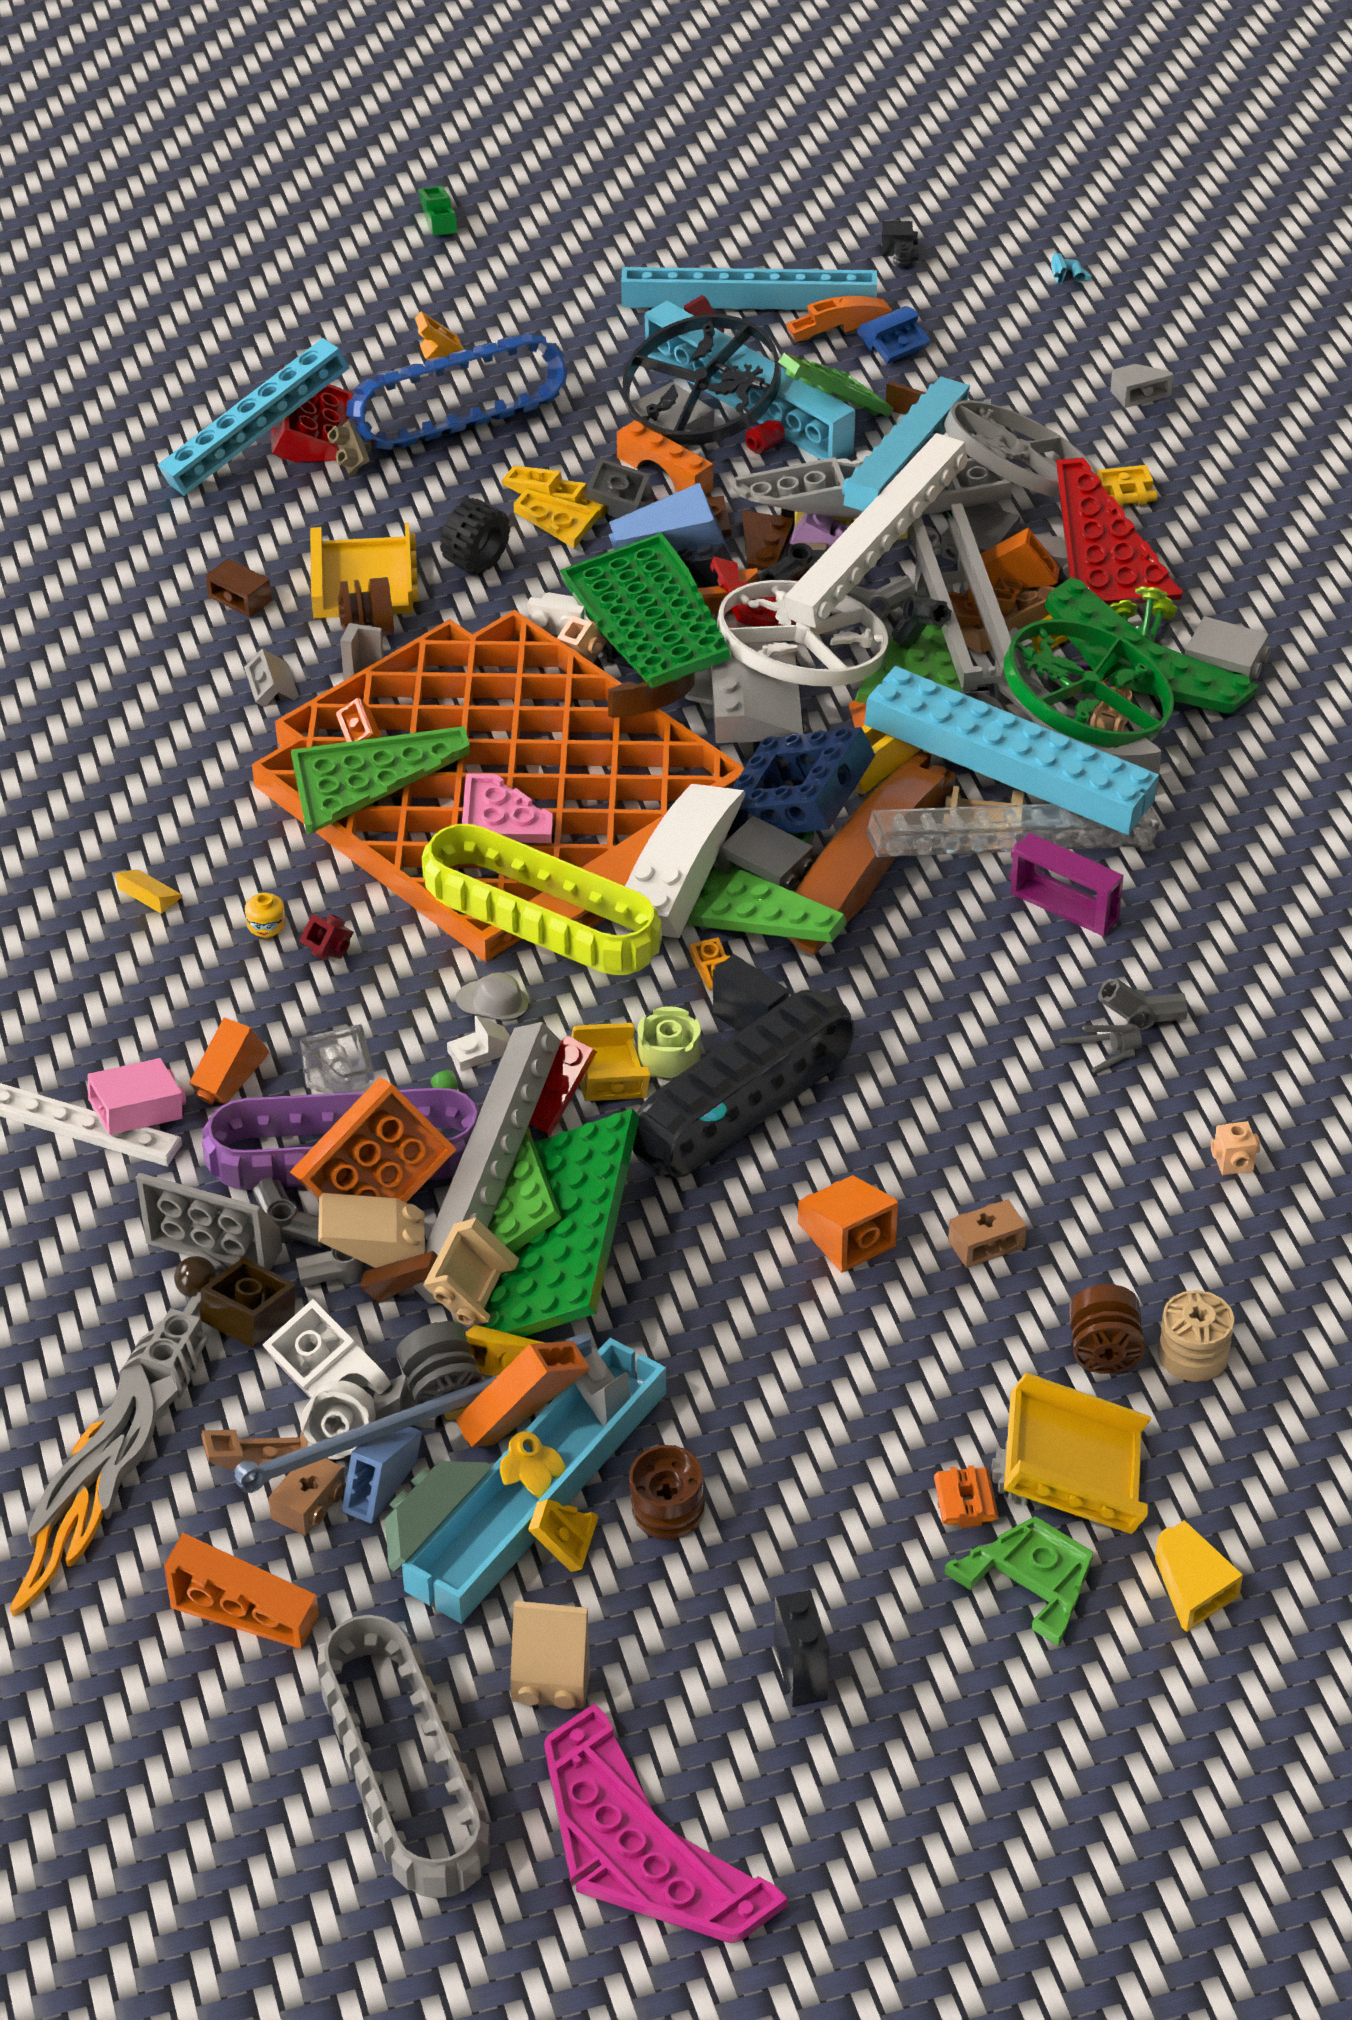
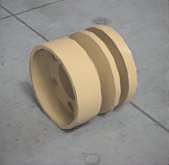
(1196, 1336)

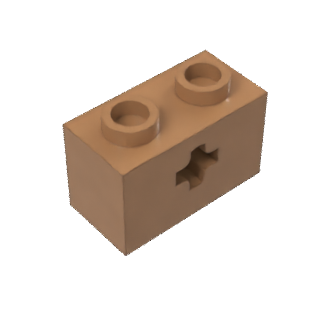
(987, 1233)
(307, 1495)

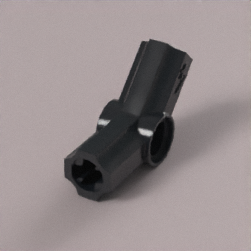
(794, 565)
(917, 614)

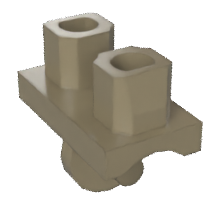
(352, 449)

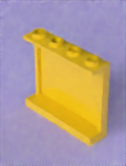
(362, 560)
(1075, 1453)

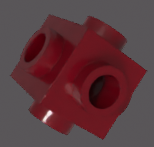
(326, 936)

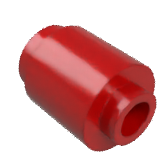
(765, 436)

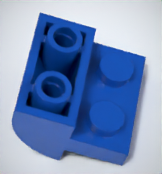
(894, 334)

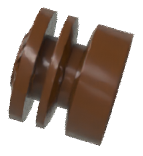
(367, 607)
(1106, 1328)
(667, 1492)

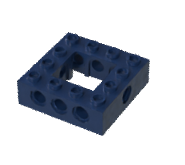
(826, 761)

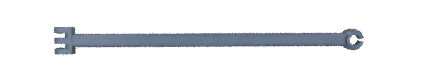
(251, 1476)

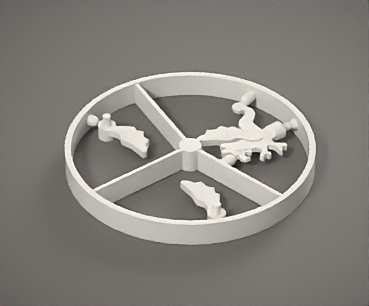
(761, 661)

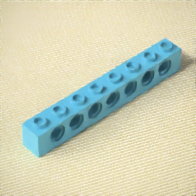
(253, 416)

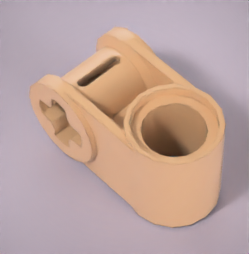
(1108, 718)

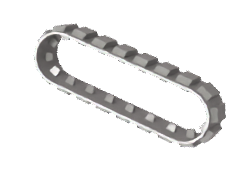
(385, 1638)

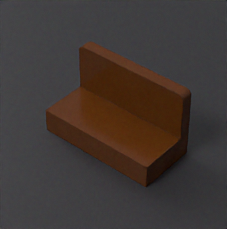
(901, 397)

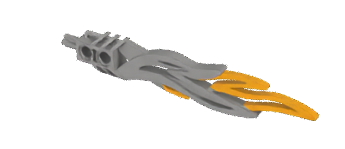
(104, 1454)

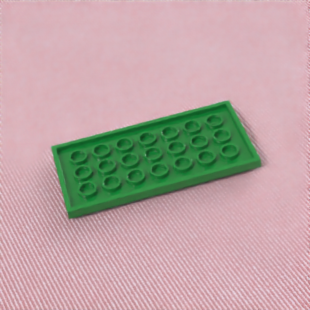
(566, 1264)

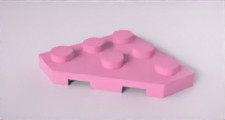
(504, 810)

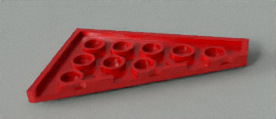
(1102, 542)

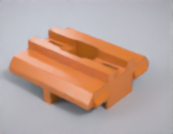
(960, 1483)

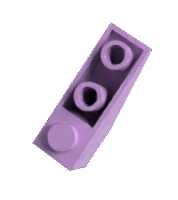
(817, 529)

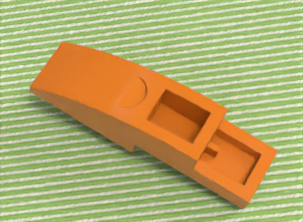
(843, 311)

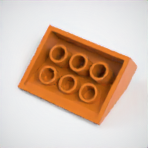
(375, 1149)

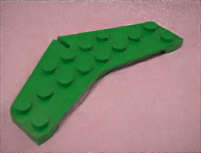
(1189, 678)

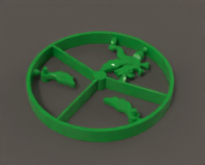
(1089, 684)

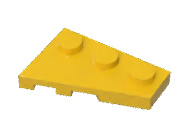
(556, 516)

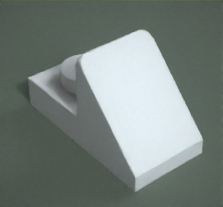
(480, 1047)

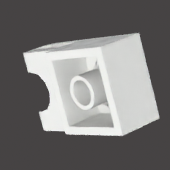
(319, 1351)

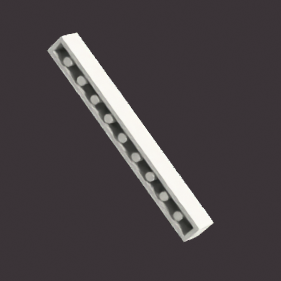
(875, 530)

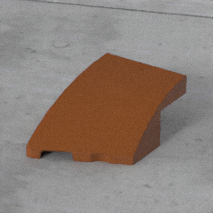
(966, 607)

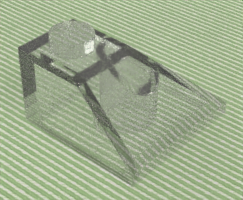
(337, 1061)

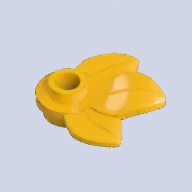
(531, 1468)

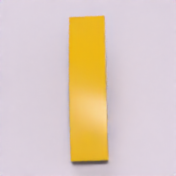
(550, 483)

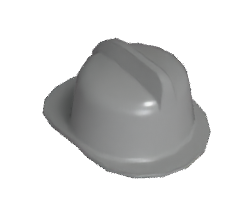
(493, 997)

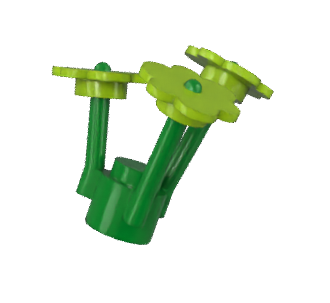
(1156, 603)

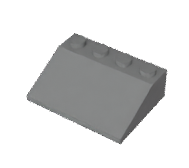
(197, 1220)

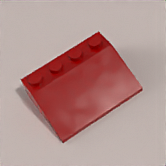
(305, 431)

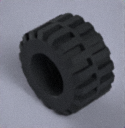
(475, 536)

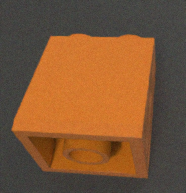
(850, 1221)

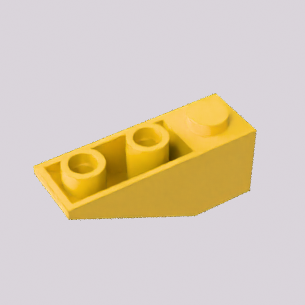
(495, 1348)

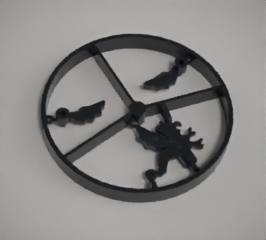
(731, 379)

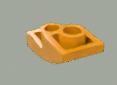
(706, 957)

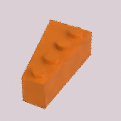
(238, 1593)

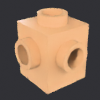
(583, 638)
(1235, 1148)

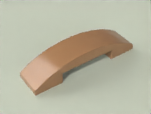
(228, 1451)

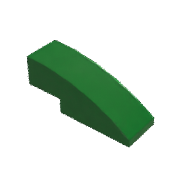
(438, 210)

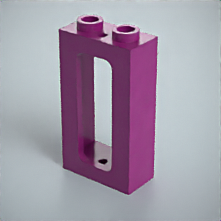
(1030, 884)

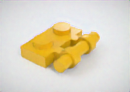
(1128, 479)

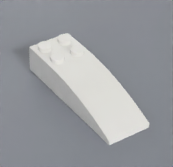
(683, 852)

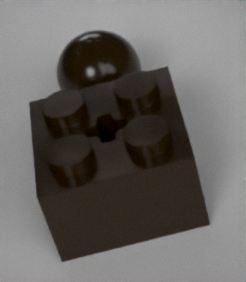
(241, 1301)

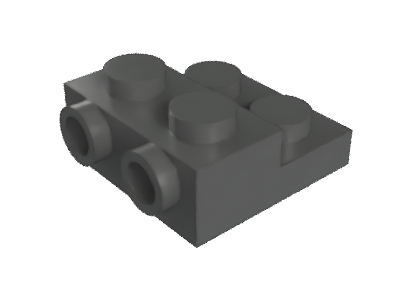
(618, 487)

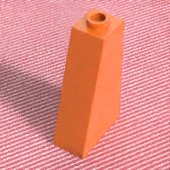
(521, 1390)

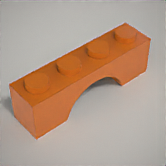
(639, 444)

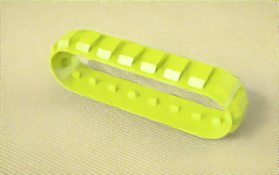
(552, 876)

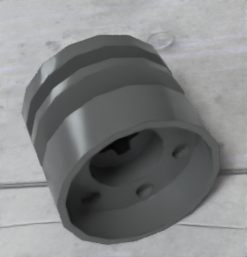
(437, 1360)

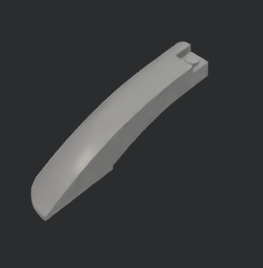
(818, 488)

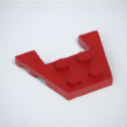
(744, 614)

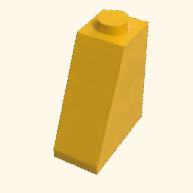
(1195, 1575)

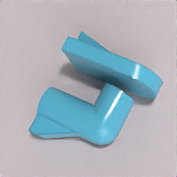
(1060, 266)

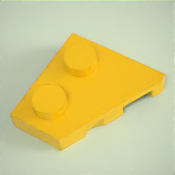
(563, 1531)

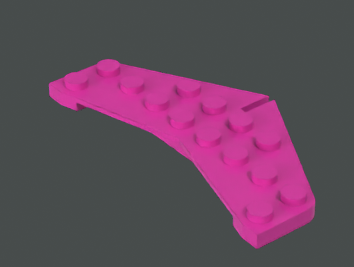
(629, 1855)

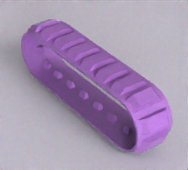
(313, 1116)

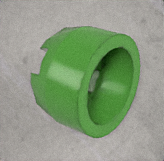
(444, 1079)

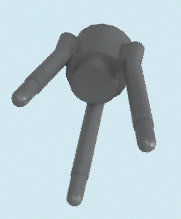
(1122, 1038)

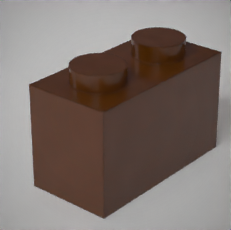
(238, 587)

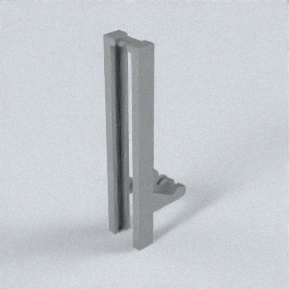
(970, 572)

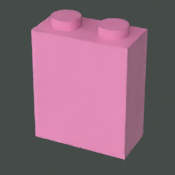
(135, 1096)

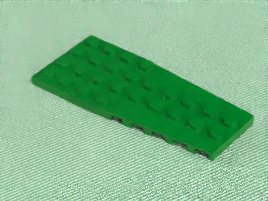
(649, 609)

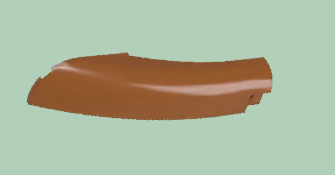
(848, 865)

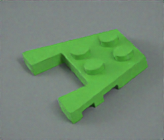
(1039, 1561)

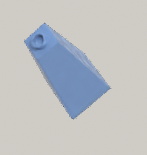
(681, 517)

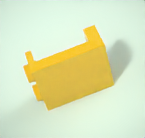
(616, 1066)

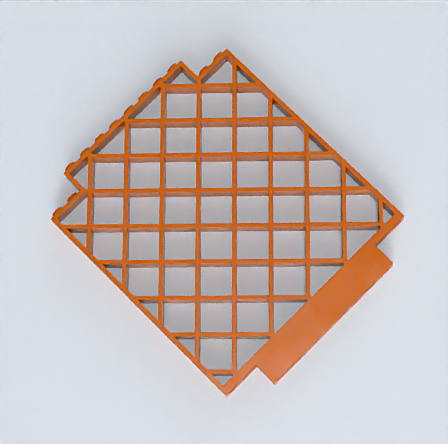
(489, 646)

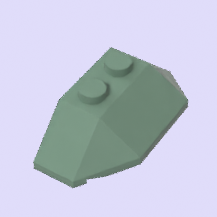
(427, 1505)

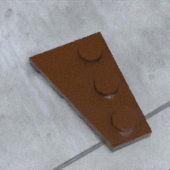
(765, 538)

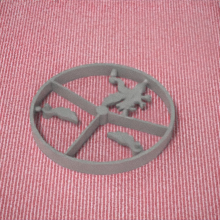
(1000, 443)

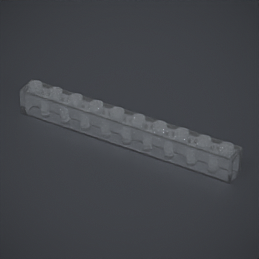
(995, 830)

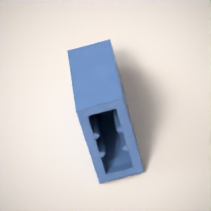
(378, 1471)

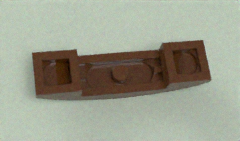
(640, 698)

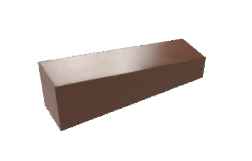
(397, 1276)

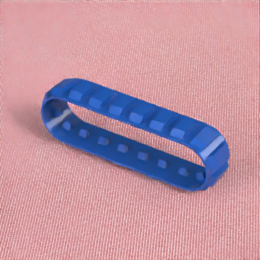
(547, 392)

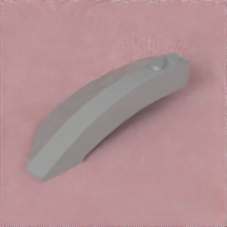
(750, 703)

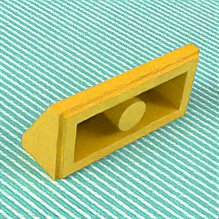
(147, 890)

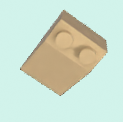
(371, 1228)
(550, 1655)

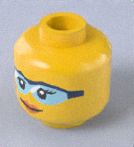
(265, 915)

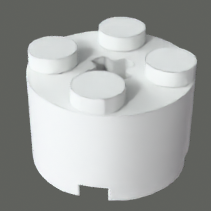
(337, 1399)

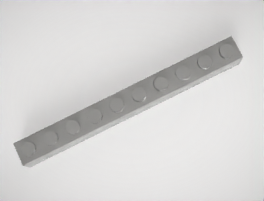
(496, 1134)

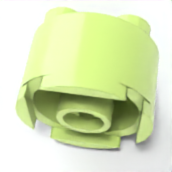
(669, 1042)

